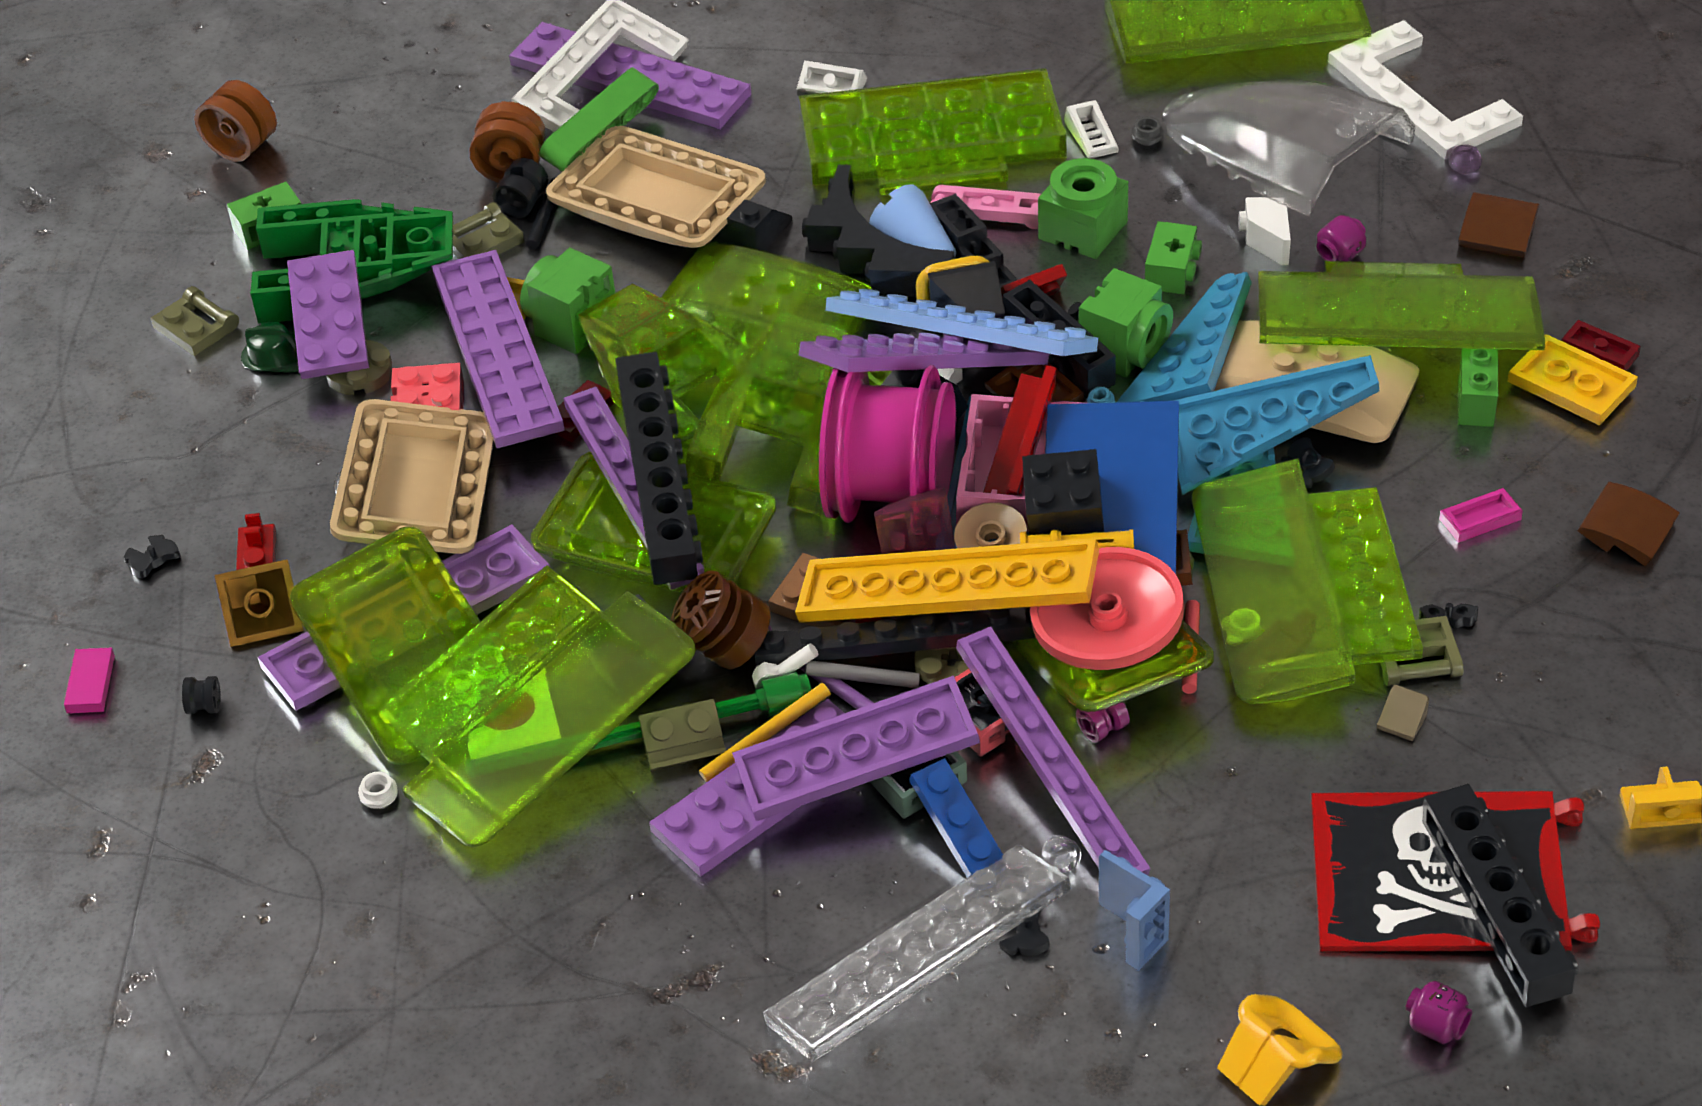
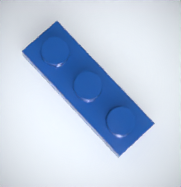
(955, 817)

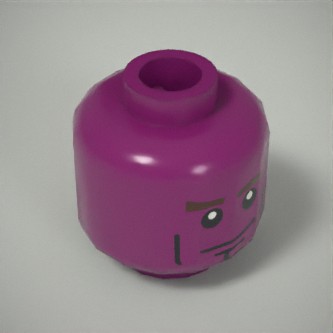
(1341, 239)
(1438, 1012)

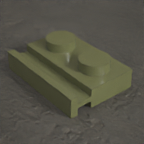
(682, 734)

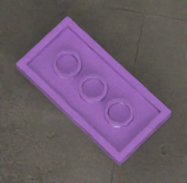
(327, 314)

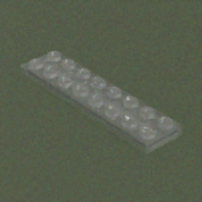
(915, 952)

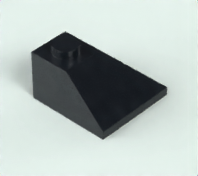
(753, 226)
(969, 286)

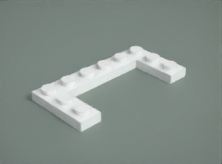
(584, 48)
(1363, 67)

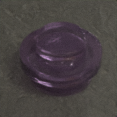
(1465, 159)

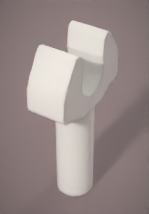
(790, 665)

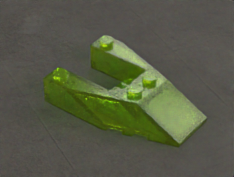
(642, 323)
(773, 395)

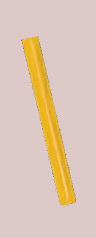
(767, 730)

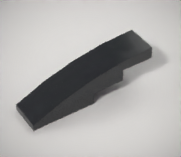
(969, 234)

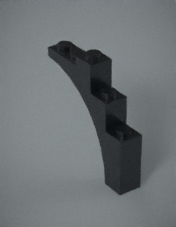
(862, 248)

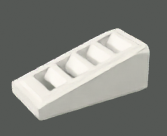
(1090, 111)

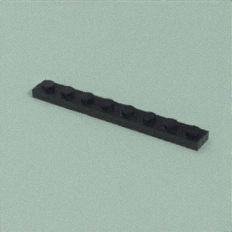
(895, 635)

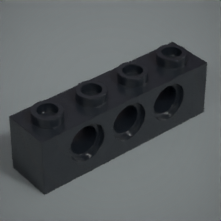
(1083, 370)

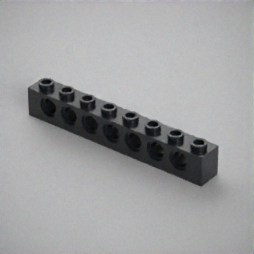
(656, 469)

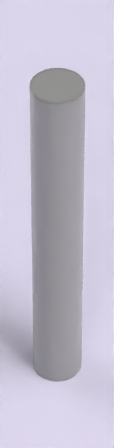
(862, 674)

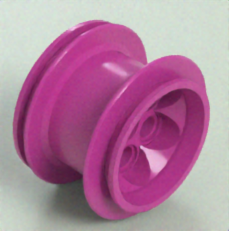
(884, 441)

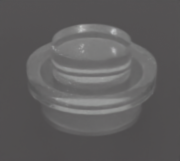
(1061, 853)

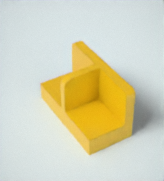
(1662, 803)

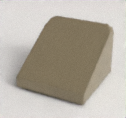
(1403, 712)

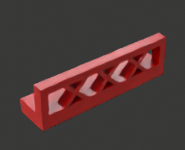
(1021, 432)

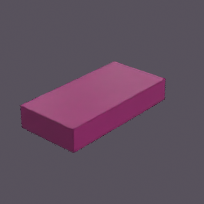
(1480, 515)
(89, 680)

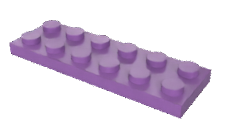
(855, 748)
(718, 815)

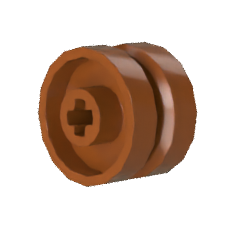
(235, 120)
(503, 135)

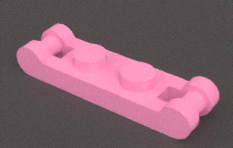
(995, 204)

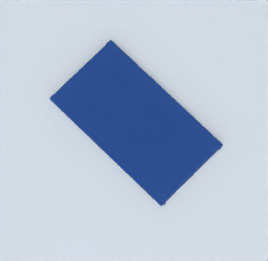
(1135, 463)

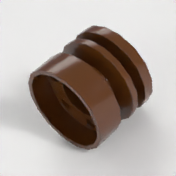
(722, 619)

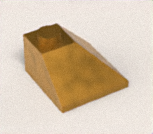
(258, 603)

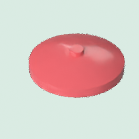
(1129, 617)

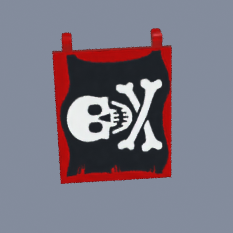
(1391, 890)

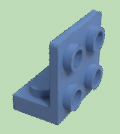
(1138, 901)

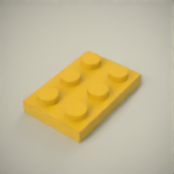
(1573, 380)

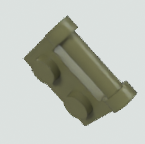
(498, 235)
(189, 329)
(1436, 641)

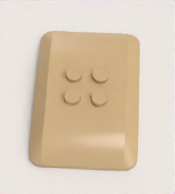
(655, 187)
(1367, 420)
(415, 471)

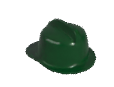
(270, 348)

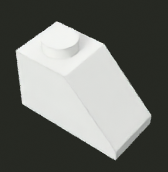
(1266, 228)

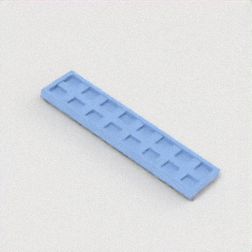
(954, 321)

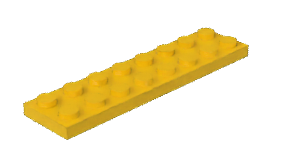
(949, 580)

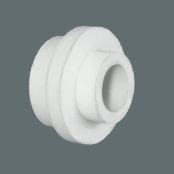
(377, 790)

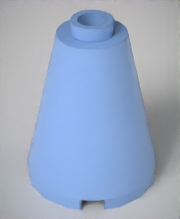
(911, 220)

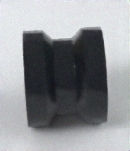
(201, 695)

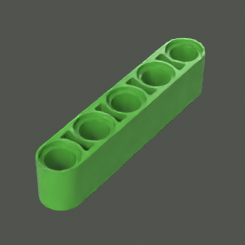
(610, 108)

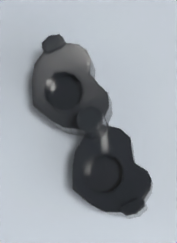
(1457, 616)

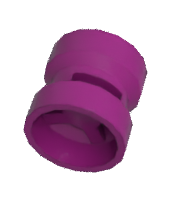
(1098, 723)

